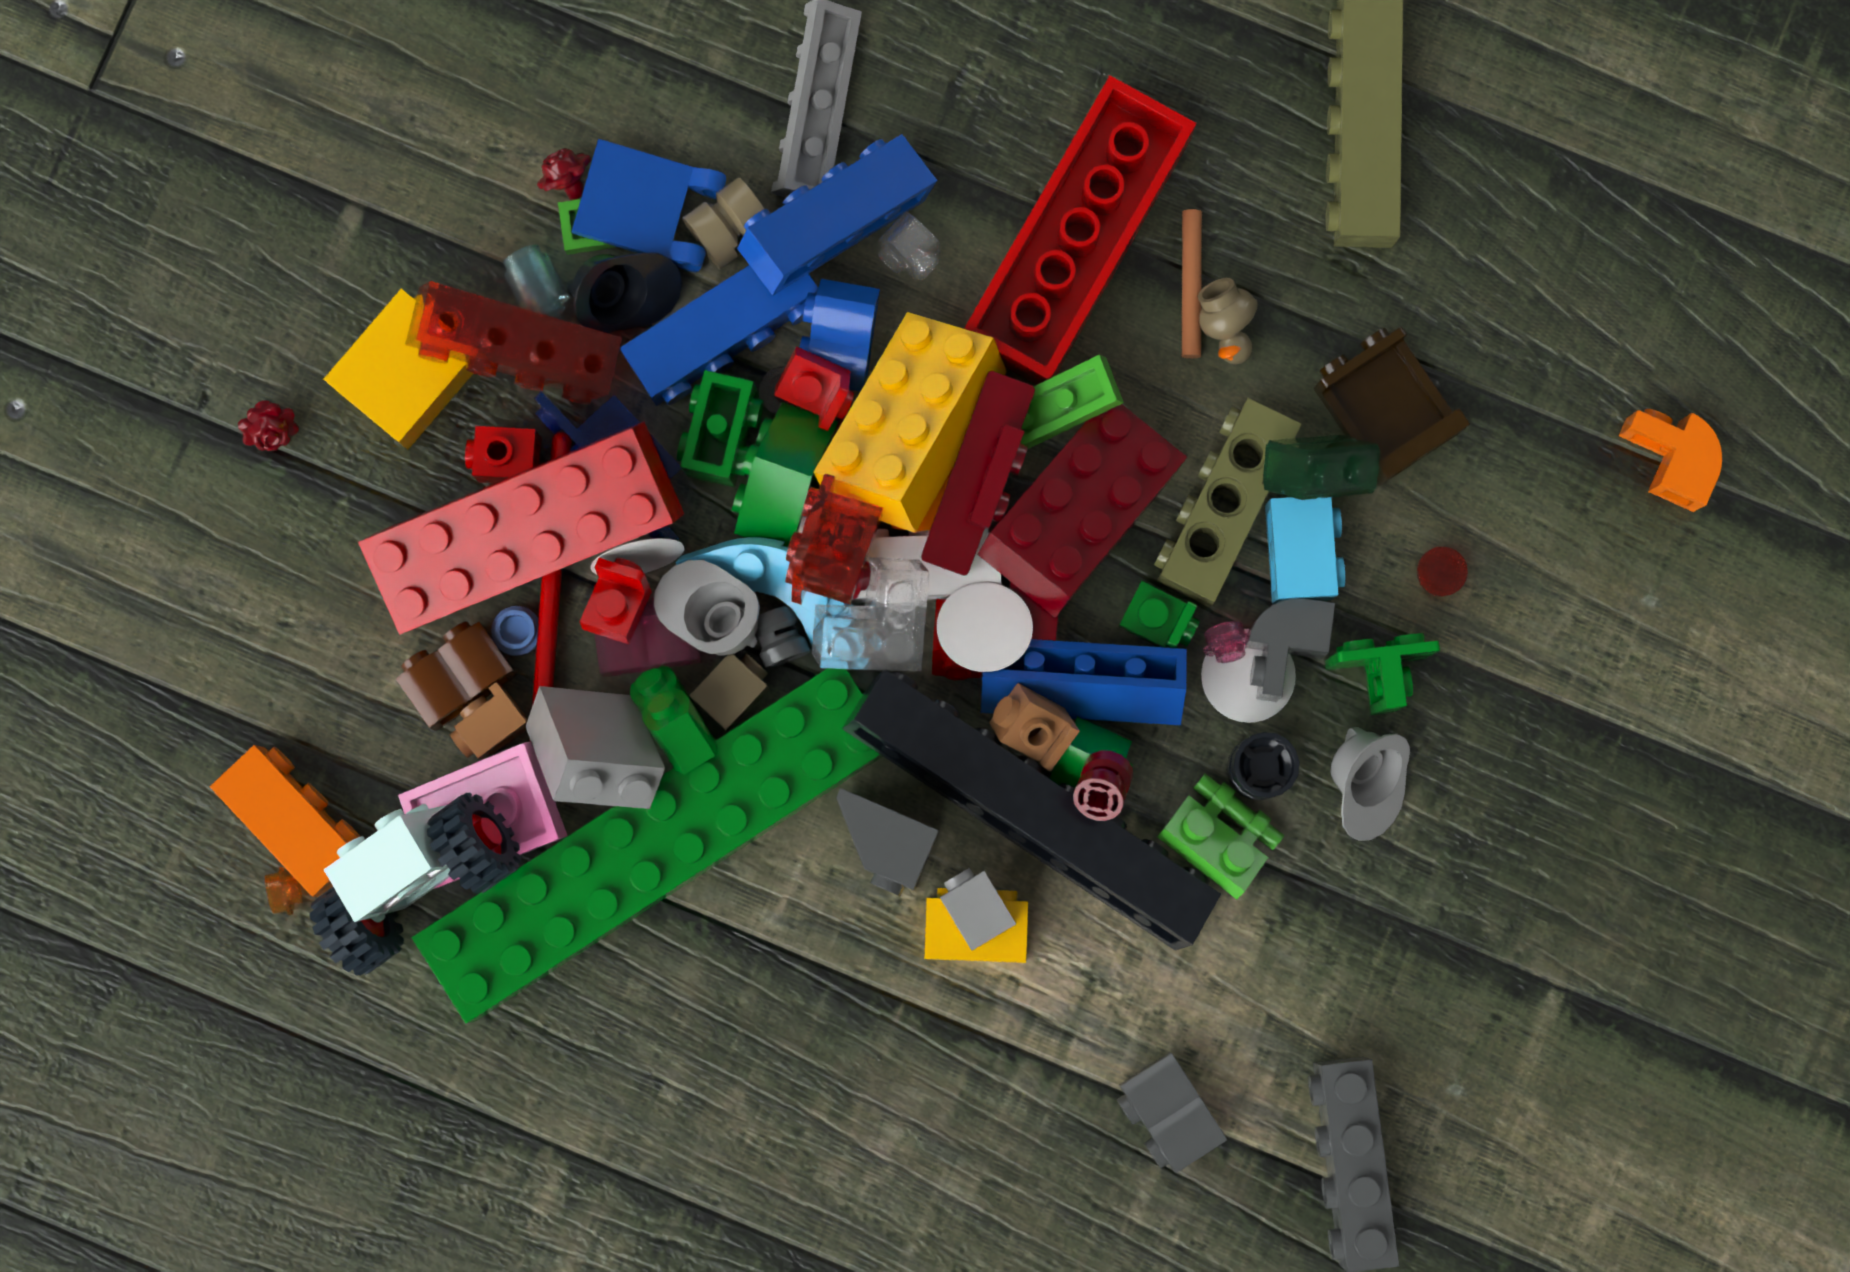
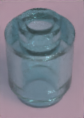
(535, 281)

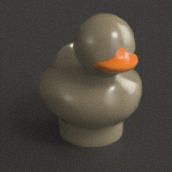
(1223, 317)

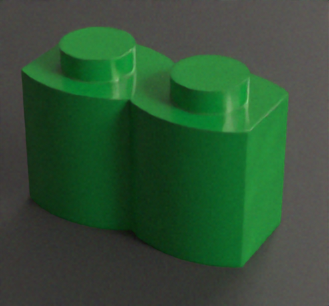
(673, 719)

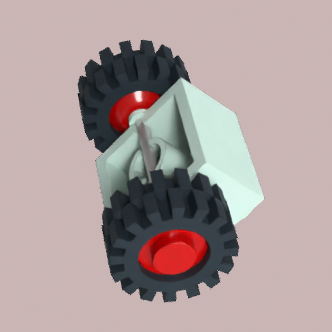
(401, 865)

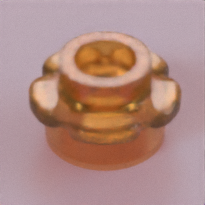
(283, 892)

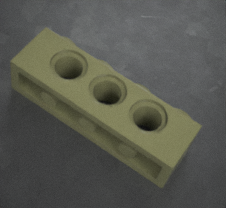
(1204, 576)

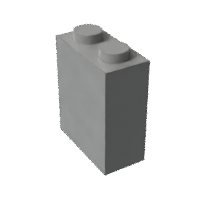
(594, 748)

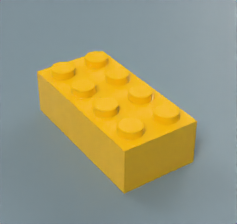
(910, 419)

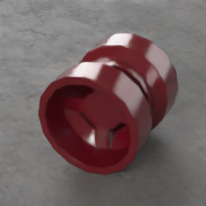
(1103, 785)

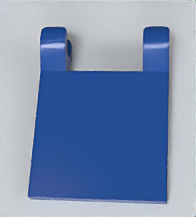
(638, 200)

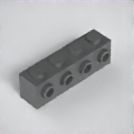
(1355, 1164)

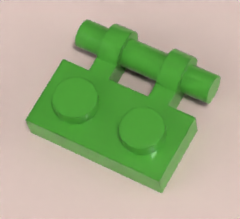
(1214, 846)

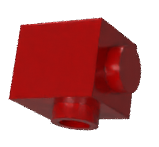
(501, 452)

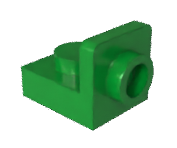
(1160, 618)

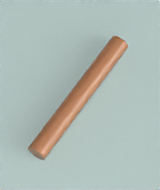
(1191, 282)

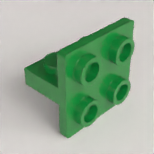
(1386, 678)

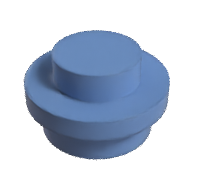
(515, 630)

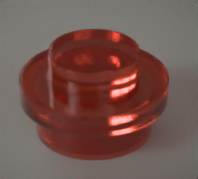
(1442, 571)

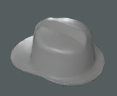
(707, 607)
(1372, 780)

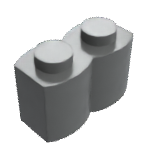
(1171, 1113)

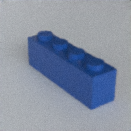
(835, 213)
(711, 332)
(1097, 680)

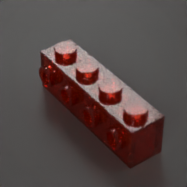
(513, 342)

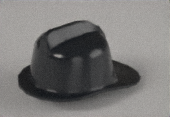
(624, 291)

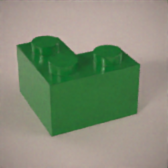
(780, 474)

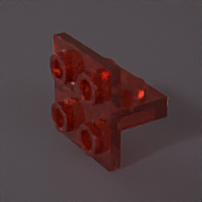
(832, 545)

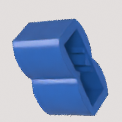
(842, 326)

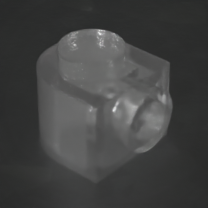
(909, 247)

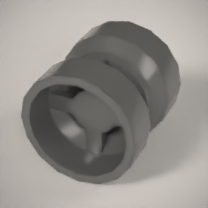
(787, 645)

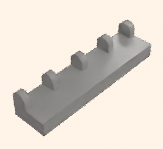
(818, 95)

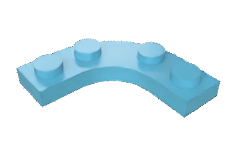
(763, 568)

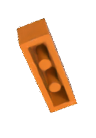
(284, 815)

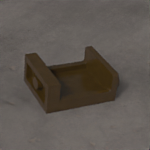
(1388, 402)

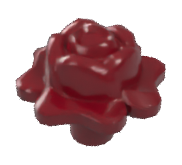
(563, 172)
(268, 426)

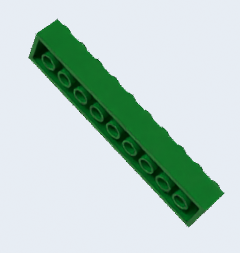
(643, 855)

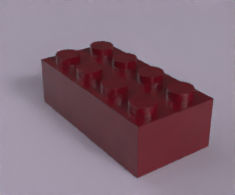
(1081, 507)

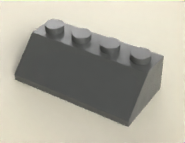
(887, 842)

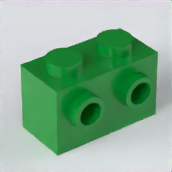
(719, 429)

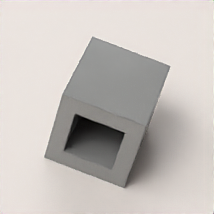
(976, 908)

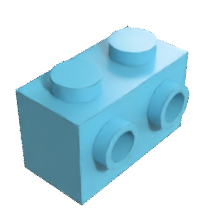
(1304, 549)

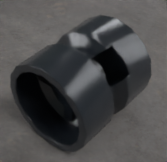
(1263, 766)

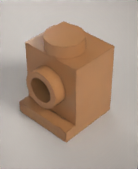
(489, 724)
(1034, 725)

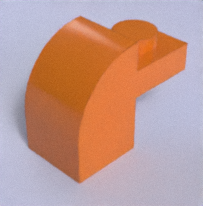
(1689, 455)

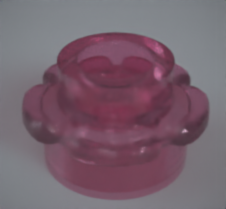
(1226, 642)

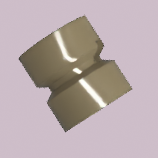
(721, 225)

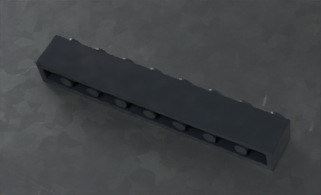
(1031, 809)

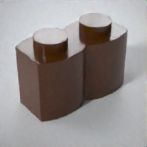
(454, 674)

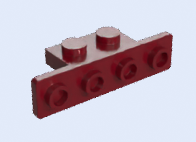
(979, 474)

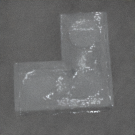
(885, 630)

